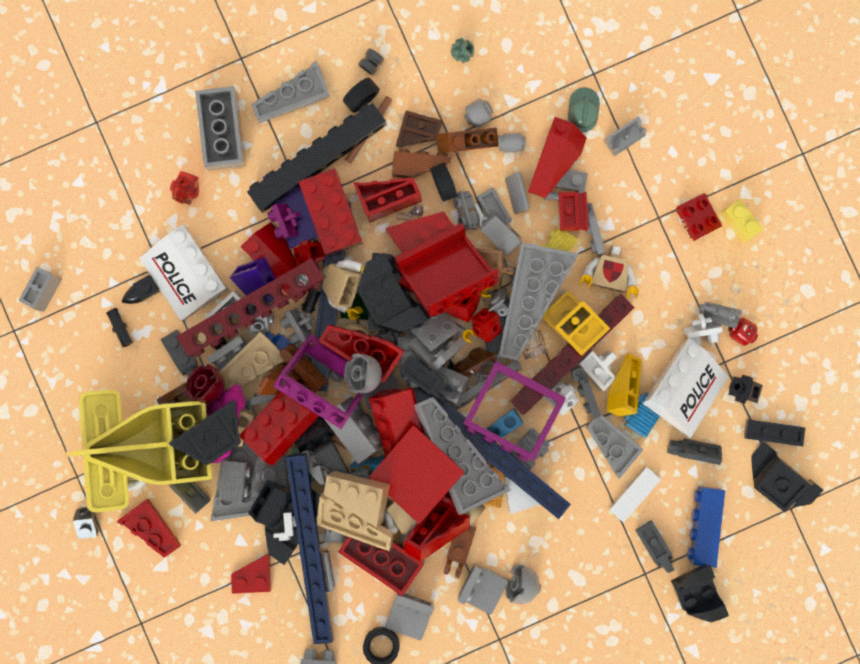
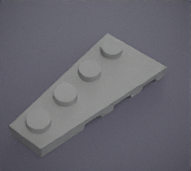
(299, 92)

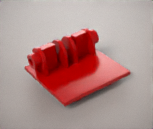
(698, 216)

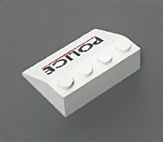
(183, 272)
(687, 387)

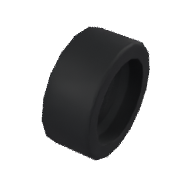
(361, 94)
(443, 182)
(386, 632)

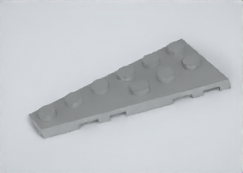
(478, 482)

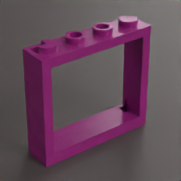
(309, 398)
(506, 445)

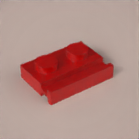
(573, 211)

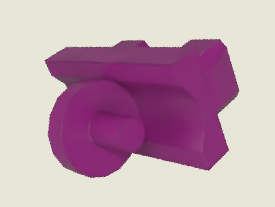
(286, 220)

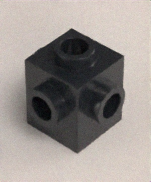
(745, 389)

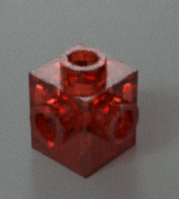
(185, 188)

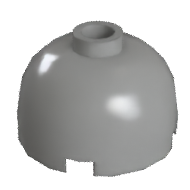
(362, 373)
(523, 585)

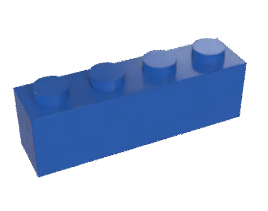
(707, 526)

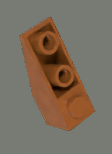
(467, 140)
(415, 164)
(267, 382)

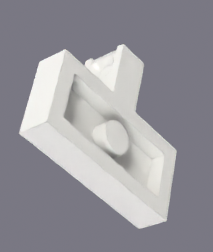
(598, 368)

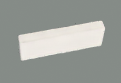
(634, 494)

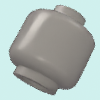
(478, 112)

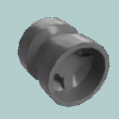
(371, 61)

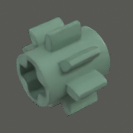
(462, 50)

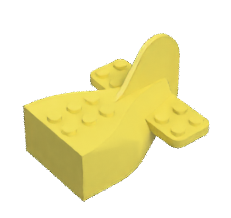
(133, 447)

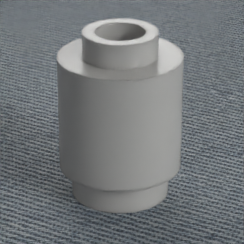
(511, 142)

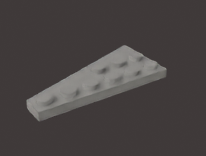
(535, 284)
(231, 509)

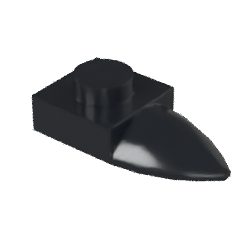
(140, 291)

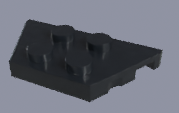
(211, 435)

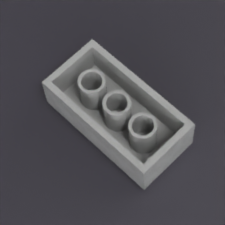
(220, 128)

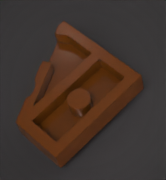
(417, 129)
(473, 362)
(172, 396)

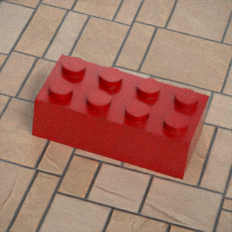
(330, 212)
(277, 427)
(390, 567)

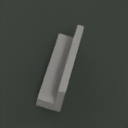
(472, 394)

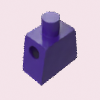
(253, 276)

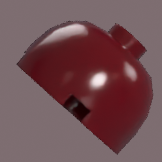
(205, 384)

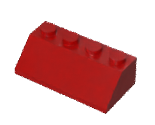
(394, 415)

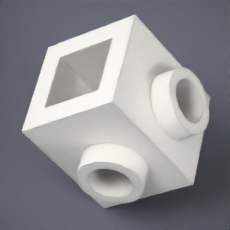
(566, 391)

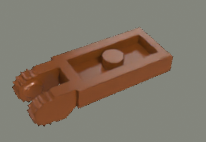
(304, 368)
(459, 550)

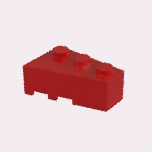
(387, 197)
(435, 531)

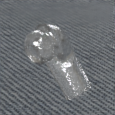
(413, 214)

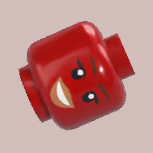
(744, 332)

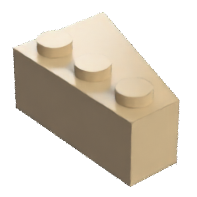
(358, 495)

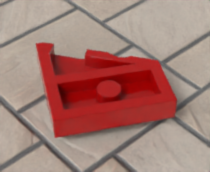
(253, 577)

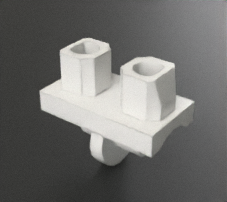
(703, 327)

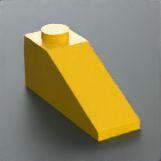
(625, 389)

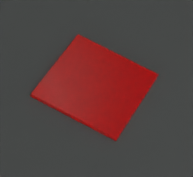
(417, 474)

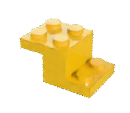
(575, 322)

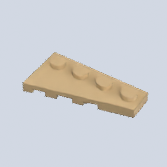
(251, 361)
(340, 520)

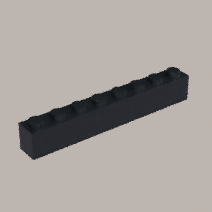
(317, 157)

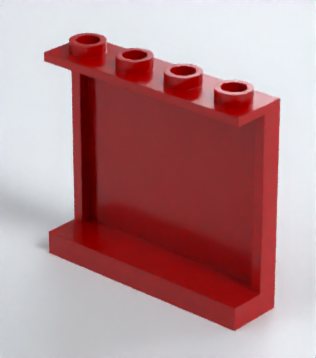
(445, 270)

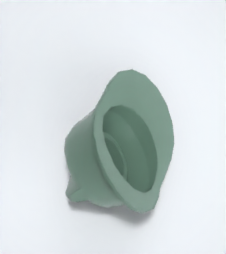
(584, 109)

